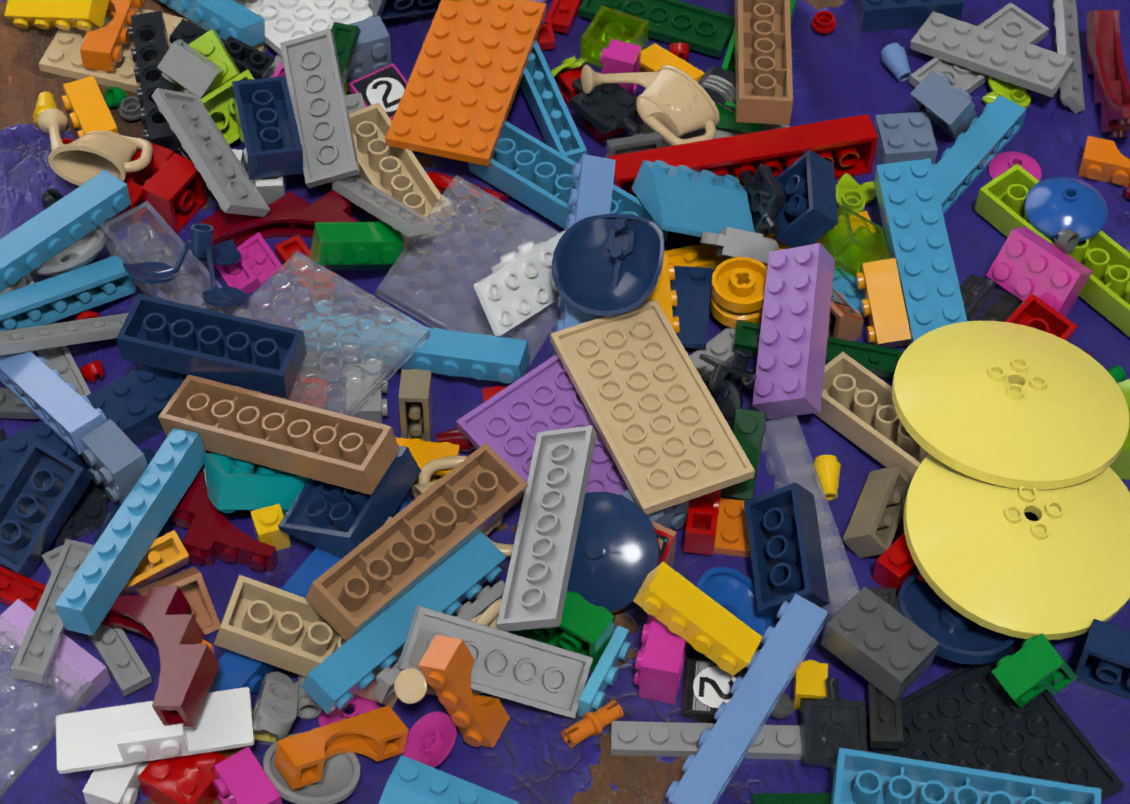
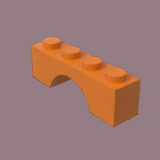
(105, 46)
(1104, 162)
(448, 671)
(373, 734)

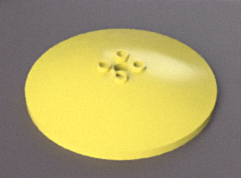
(1010, 405)
(1019, 571)

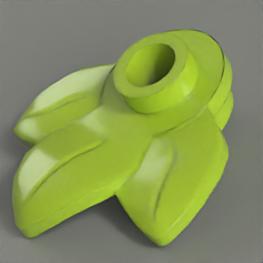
(568, 64)
(1008, 90)
(854, 195)

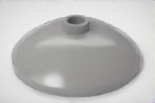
(75, 256)
(338, 779)

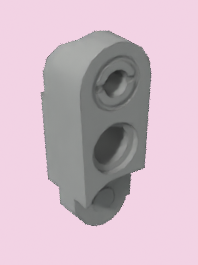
(740, 243)
(276, 705)

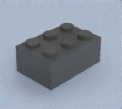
(879, 643)

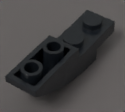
(243, 55)

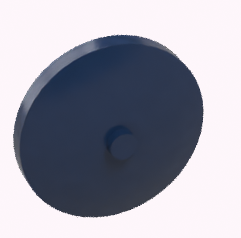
(612, 551)
(957, 636)

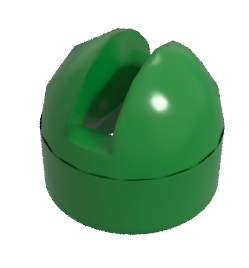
(114, 96)

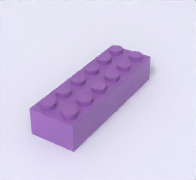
(794, 331)

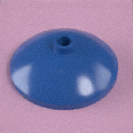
(1066, 204)
(735, 594)

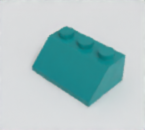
(248, 486)

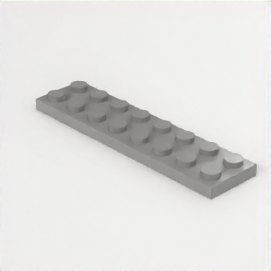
(547, 530)

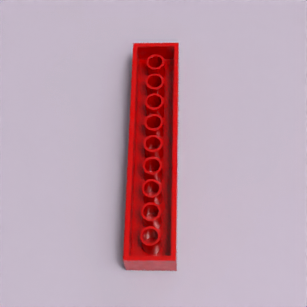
(844, 142)

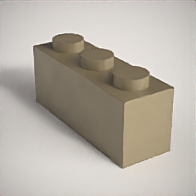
(416, 404)
(877, 512)

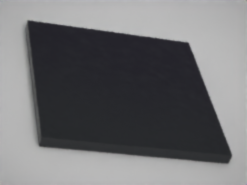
(977, 725)

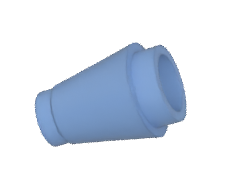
(896, 61)

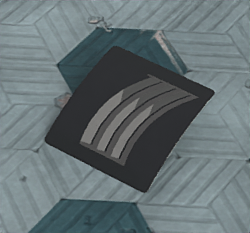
(720, 85)

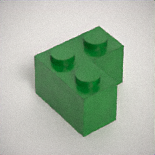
(1033, 670)

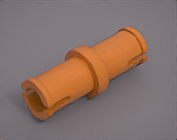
(592, 723)

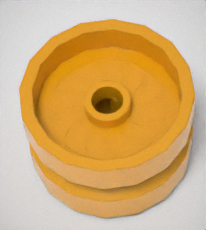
(738, 291)

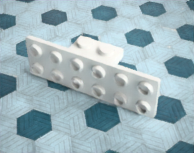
(519, 285)
(137, 734)

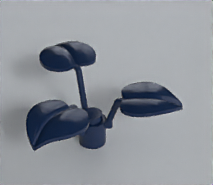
(202, 247)

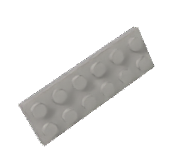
(1009, 22)
(992, 54)
(320, 108)
(210, 153)
(505, 662)

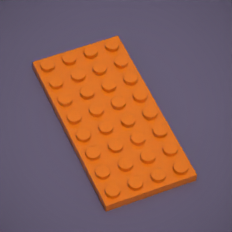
(466, 78)

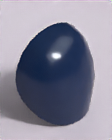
(608, 263)

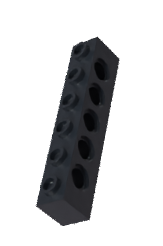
(150, 47)

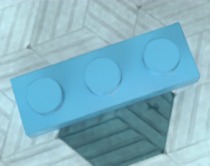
(605, 671)

